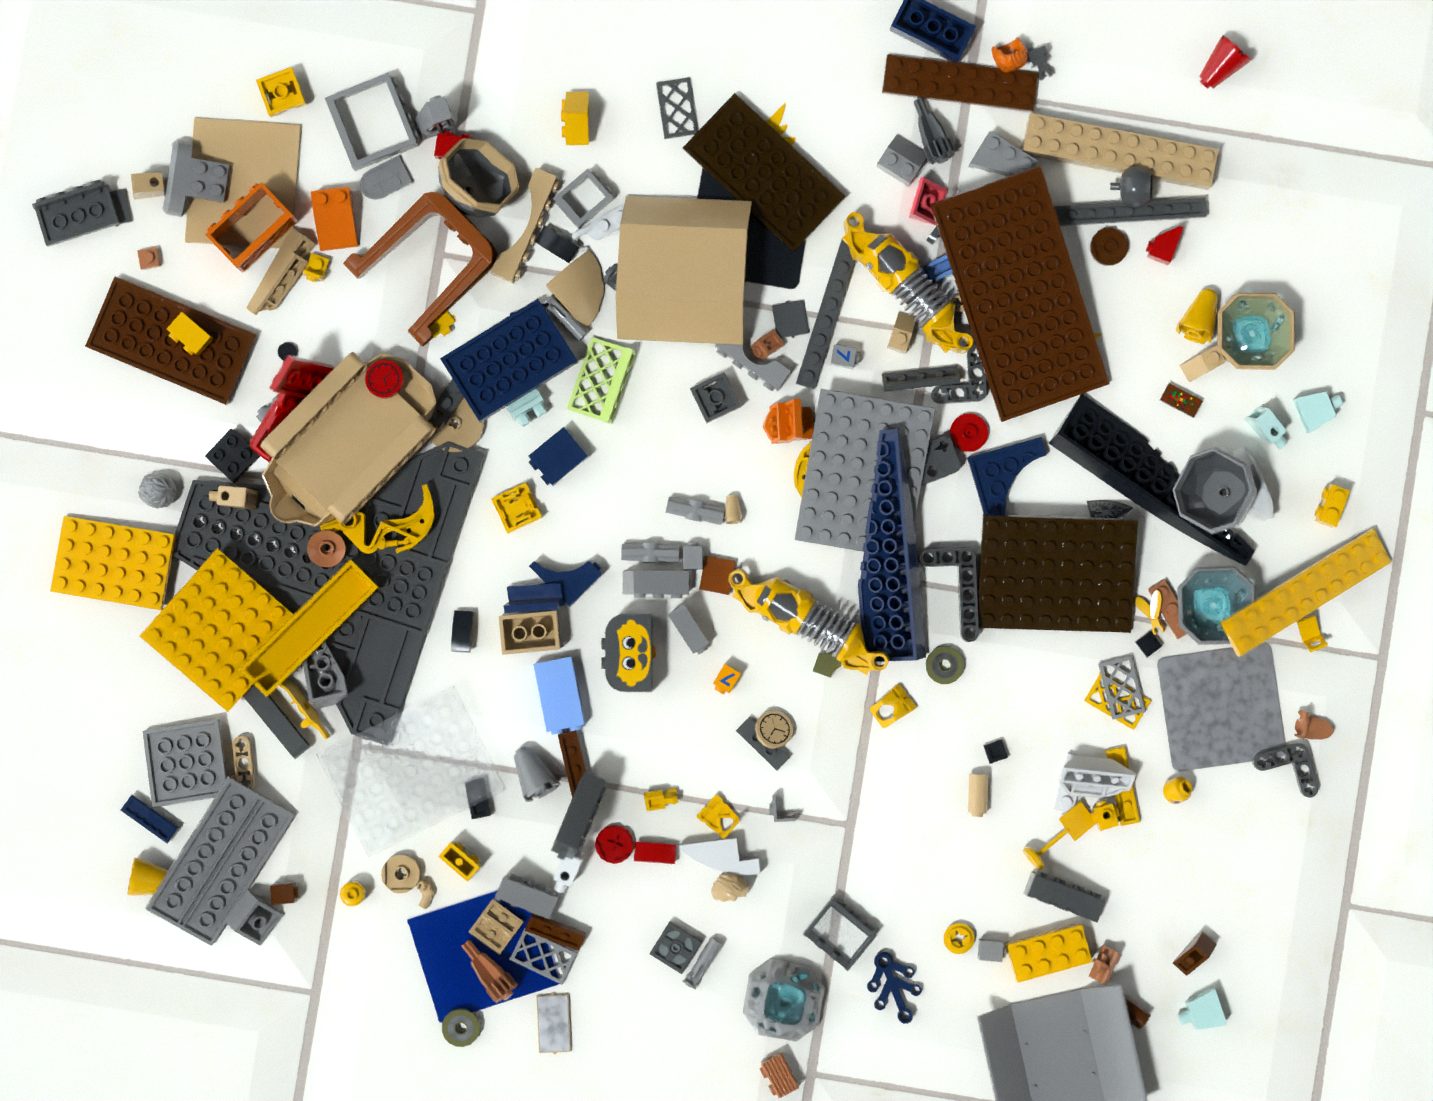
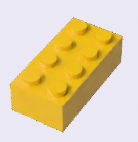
(1048, 952)

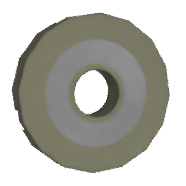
(956, 665)
(457, 1038)

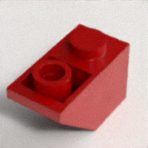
(446, 141)

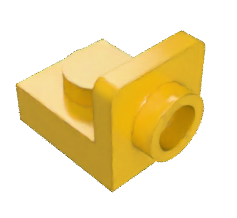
(316, 268)

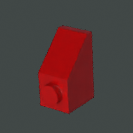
(1164, 246)

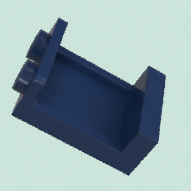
(557, 457)

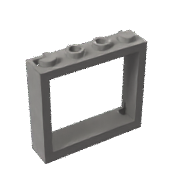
(405, 118)

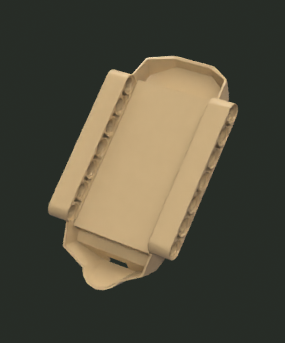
(345, 443)

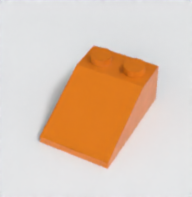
(334, 218)

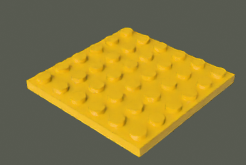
(216, 627)

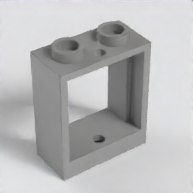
(569, 212)

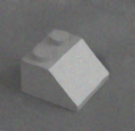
(901, 160)
(253, 917)

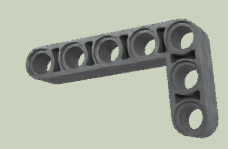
(962, 584)

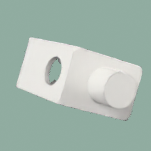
(570, 866)

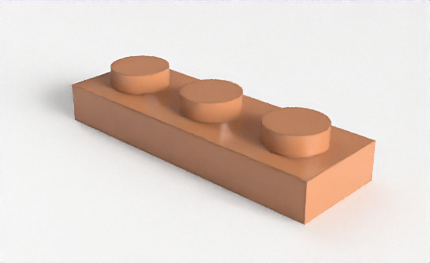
(1169, 607)

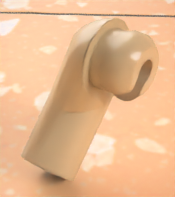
(427, 893)

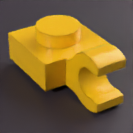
(656, 799)

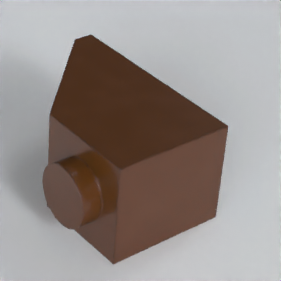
(1195, 953)

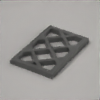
(688, 96)

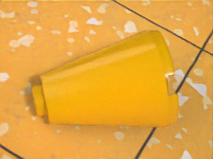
(1200, 318)
(144, 877)

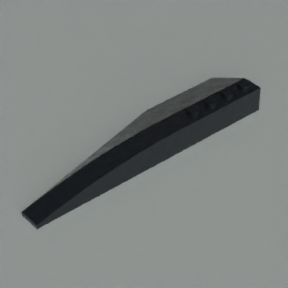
(1135, 470)

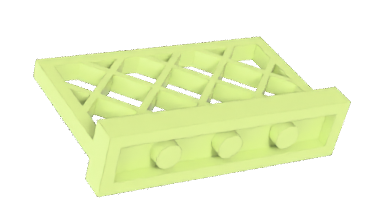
(614, 390)

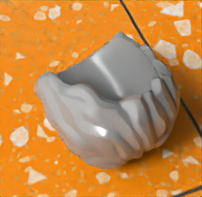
(157, 490)

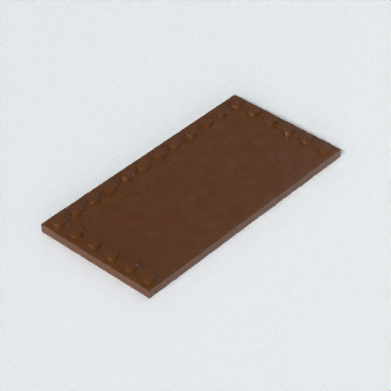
(1020, 293)

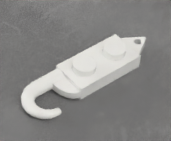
(600, 227)

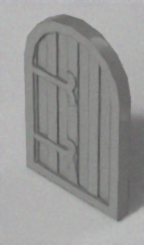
(385, 179)

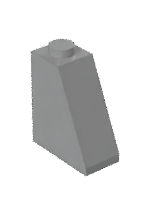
(689, 629)

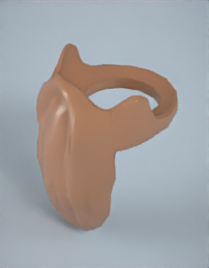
(1312, 727)

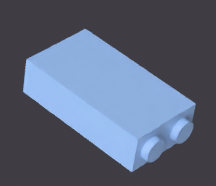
(559, 695)

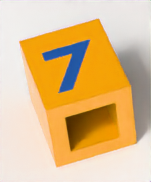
(726, 679)

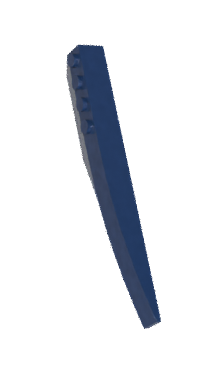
(889, 569)

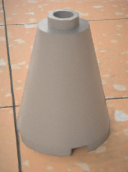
(533, 775)

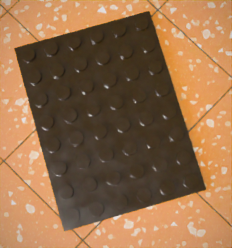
(1057, 573)

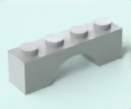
(771, 374)

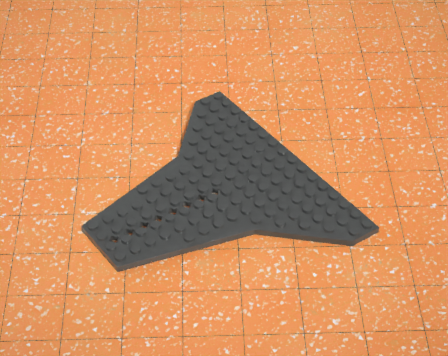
(385, 633)

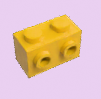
(190, 334)
(1331, 506)
(460, 861)

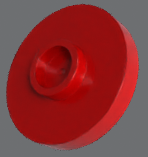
(968, 441)

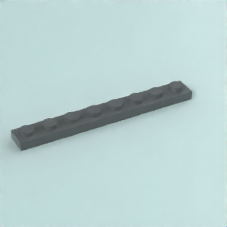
(1121, 213)
(826, 317)

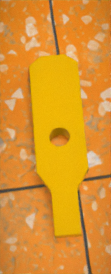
(305, 708)

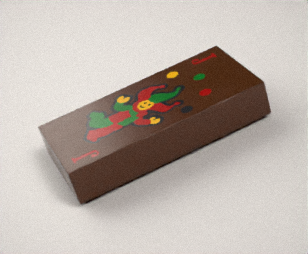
(1180, 400)

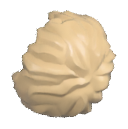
(729, 887)

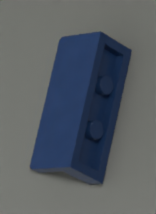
(534, 597)

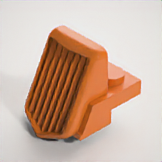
(788, 422)

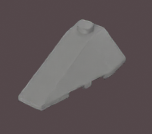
(323, 678)

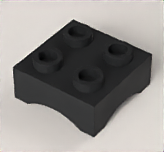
(232, 455)

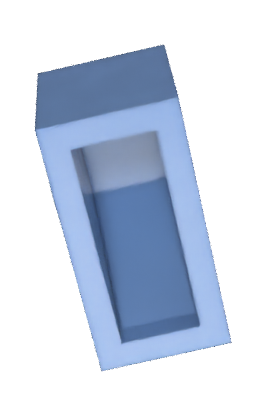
(938, 269)

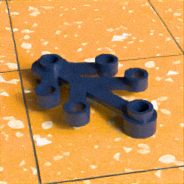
(892, 983)

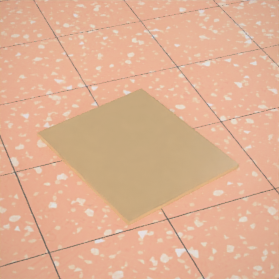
(254, 155)

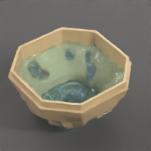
(1269, 320)

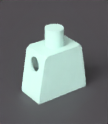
(1316, 409)
(1264, 421)
(1203, 1011)

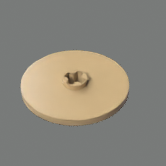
(465, 434)

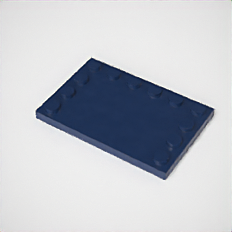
(509, 360)

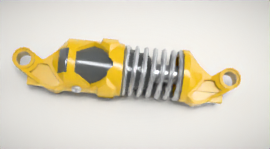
(902, 276)
(801, 613)

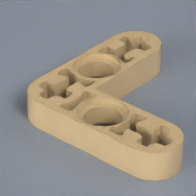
(237, 777)

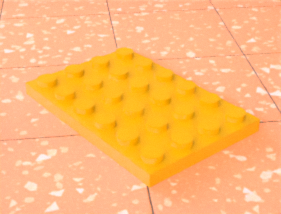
(113, 563)

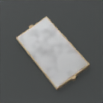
(553, 1023)

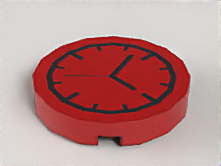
(384, 379)

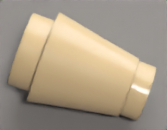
(732, 510)

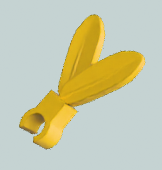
(1152, 611)

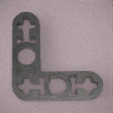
(968, 388)
(1296, 762)

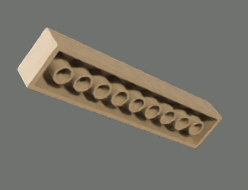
(1118, 150)

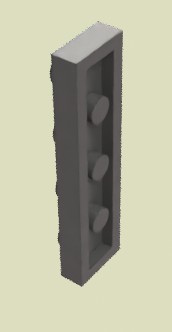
(920, 378)

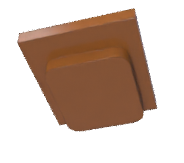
(716, 575)

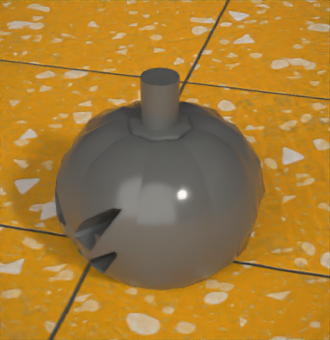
(1135, 186)

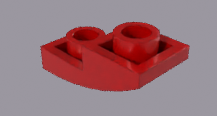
(654, 853)

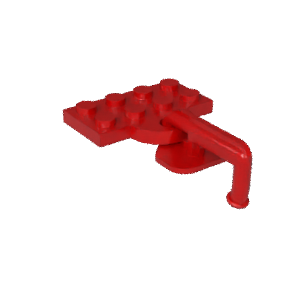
(293, 383)

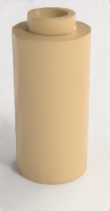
(978, 794)

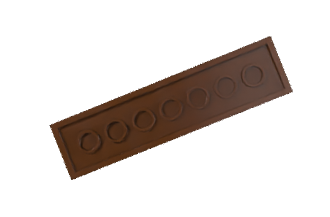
(959, 83)

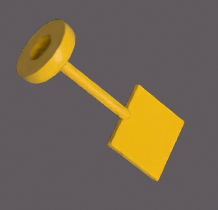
(1076, 823)

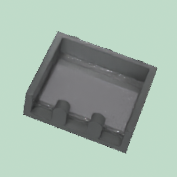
(840, 933)

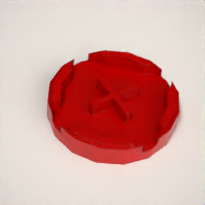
(614, 844)

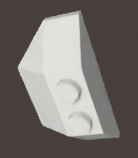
(1262, 506)
(1095, 777)

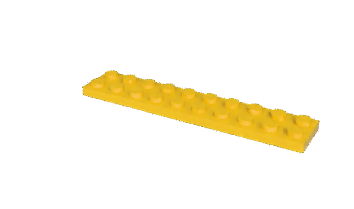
(1305, 592)

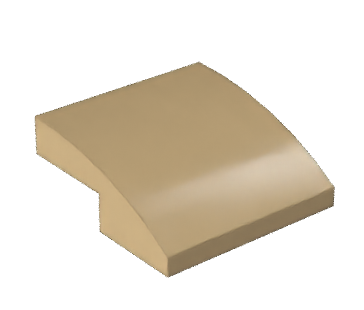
(496, 926)

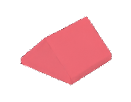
(926, 193)

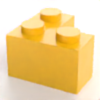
(576, 118)

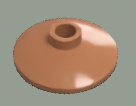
(322, 556)

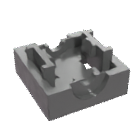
(723, 394)

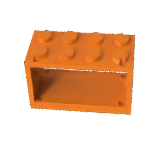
(264, 241)

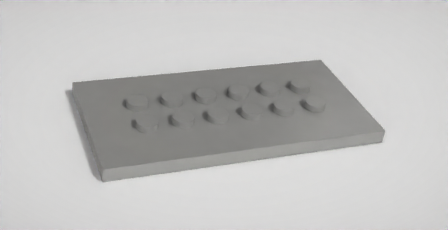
(219, 861)

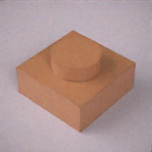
(148, 258)

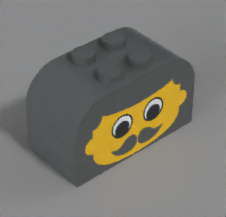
(628, 653)

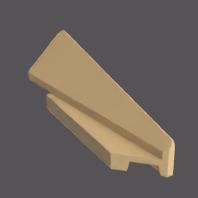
(281, 273)

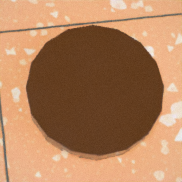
(1108, 246)

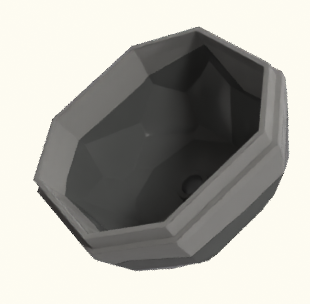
(1201, 487)

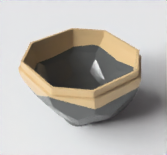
(477, 178)

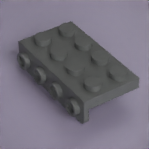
(76, 212)

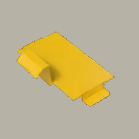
(442, 325)

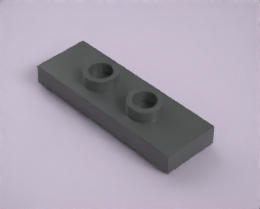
(775, 757)

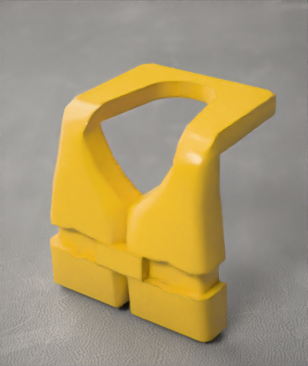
(897, 699)
(714, 812)

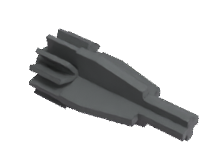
(933, 136)

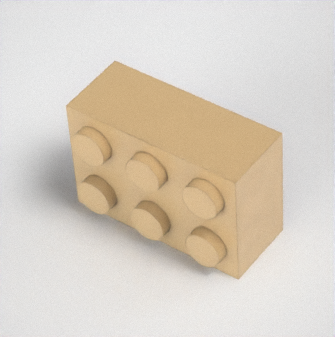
(529, 632)

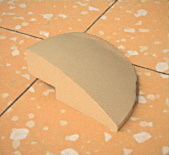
(580, 288)

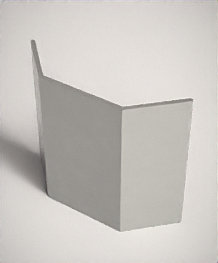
(1063, 1048)

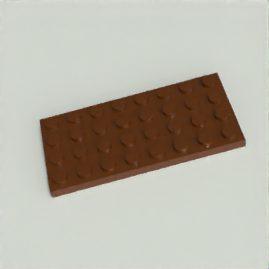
(135, 332)

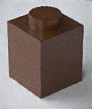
(284, 893)

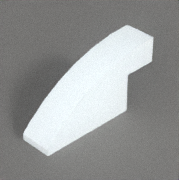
(721, 856)

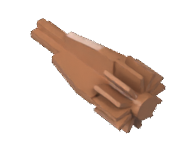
(491, 975)

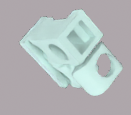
(520, 408)

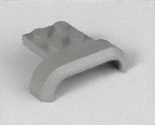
(192, 179)

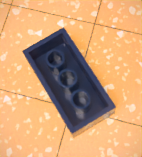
(933, 29)

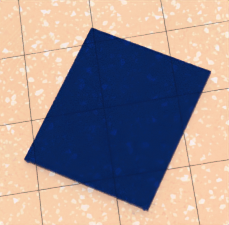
(449, 968)

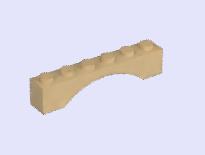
(509, 262)

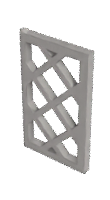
(1111, 700)
(528, 964)

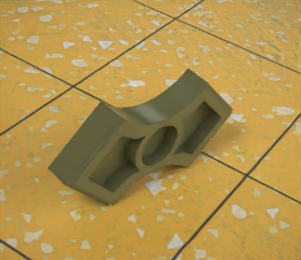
(826, 664)

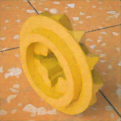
(967, 942)

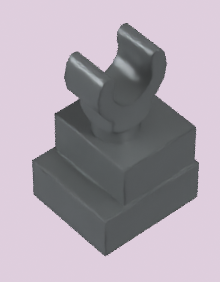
(1037, 58)

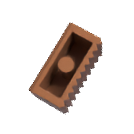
(779, 1075)

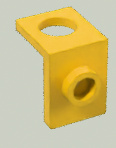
(1310, 633)

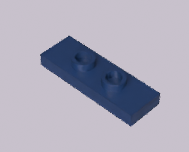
(149, 819)

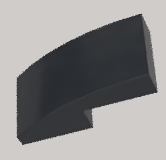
(556, 244)
(462, 631)

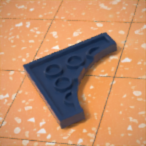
(997, 469)

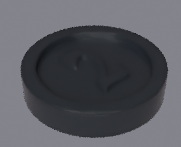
(286, 349)

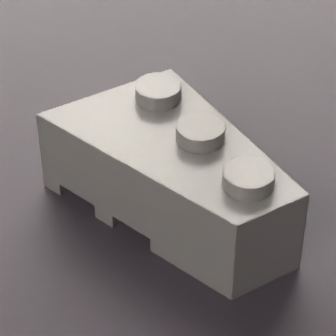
(434, 118)
(1001, 157)
(655, 583)
(527, 896)

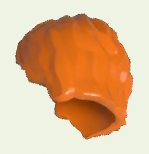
(1010, 56)

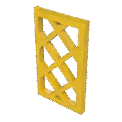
(1102, 706)

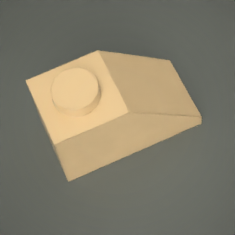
(901, 333)
(1202, 364)

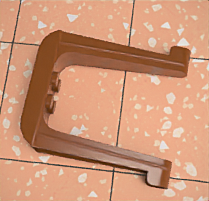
(425, 207)

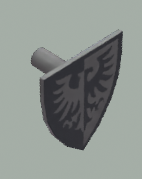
(1108, 509)

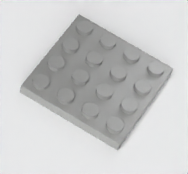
(185, 762)

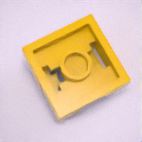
(278, 85)
(509, 511)

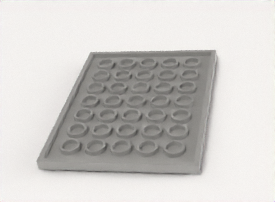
(844, 461)

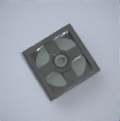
(675, 947)

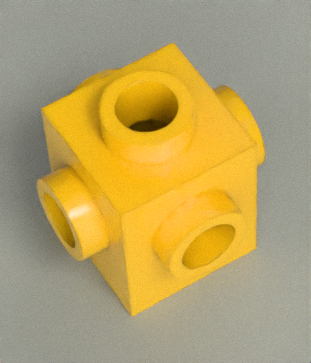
(1110, 820)

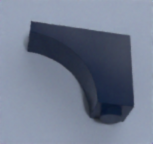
(573, 582)

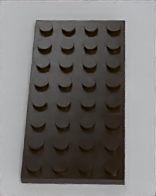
(765, 169)

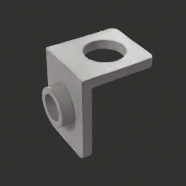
(772, 808)

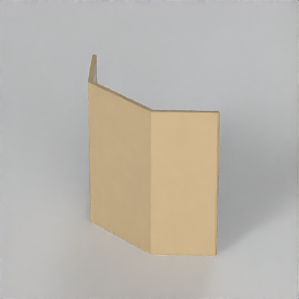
(682, 270)

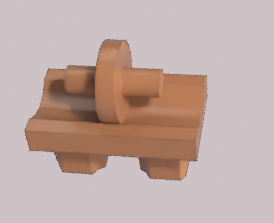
(1104, 965)

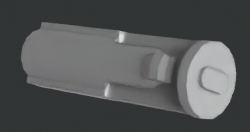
(565, 318)
(702, 963)

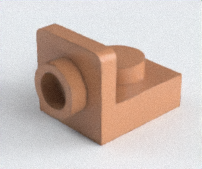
(767, 345)

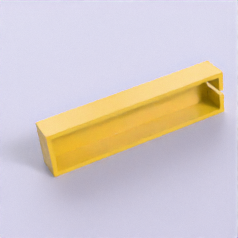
(308, 627)

